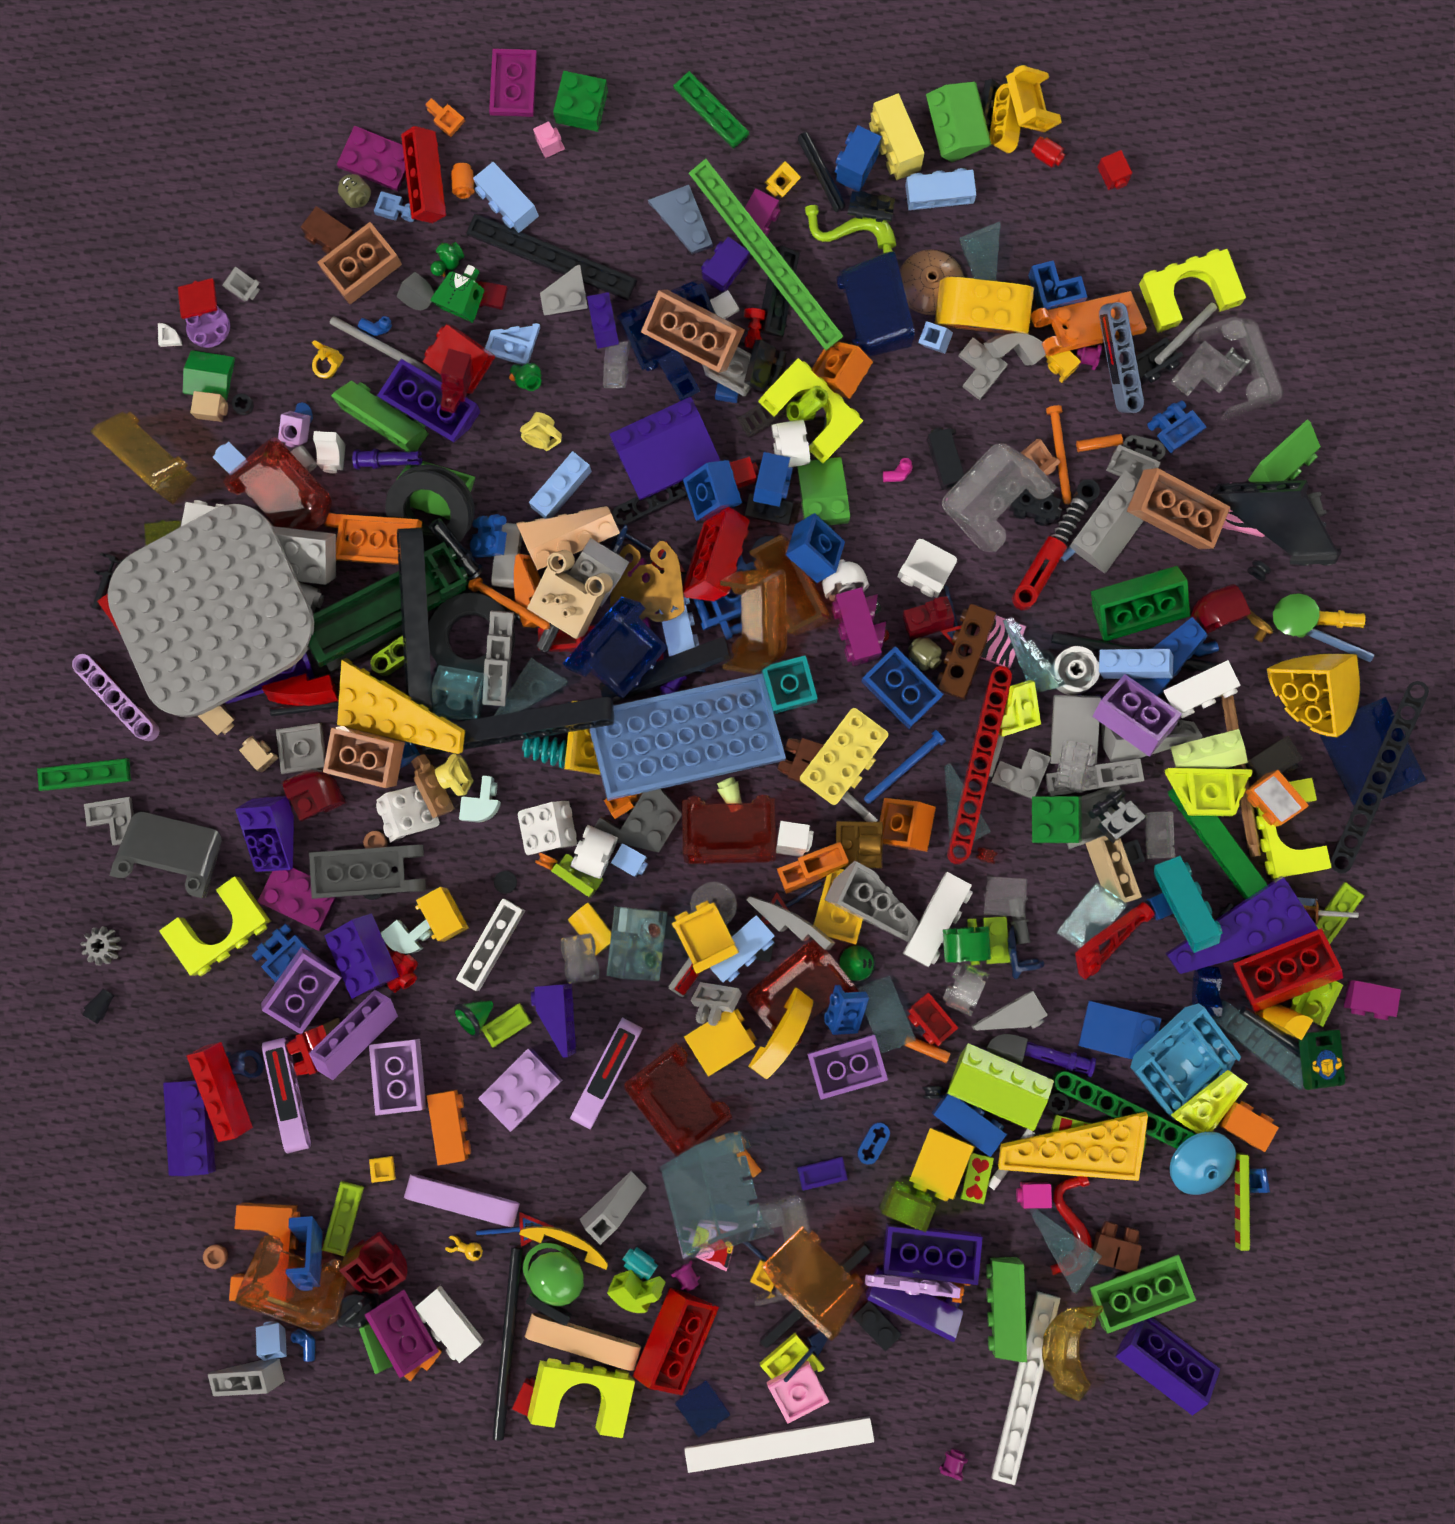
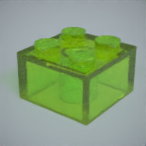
(908, 1206)

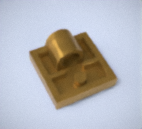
(861, 842)

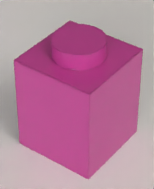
(1034, 1195)

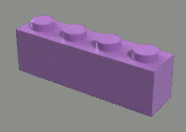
(353, 1034)

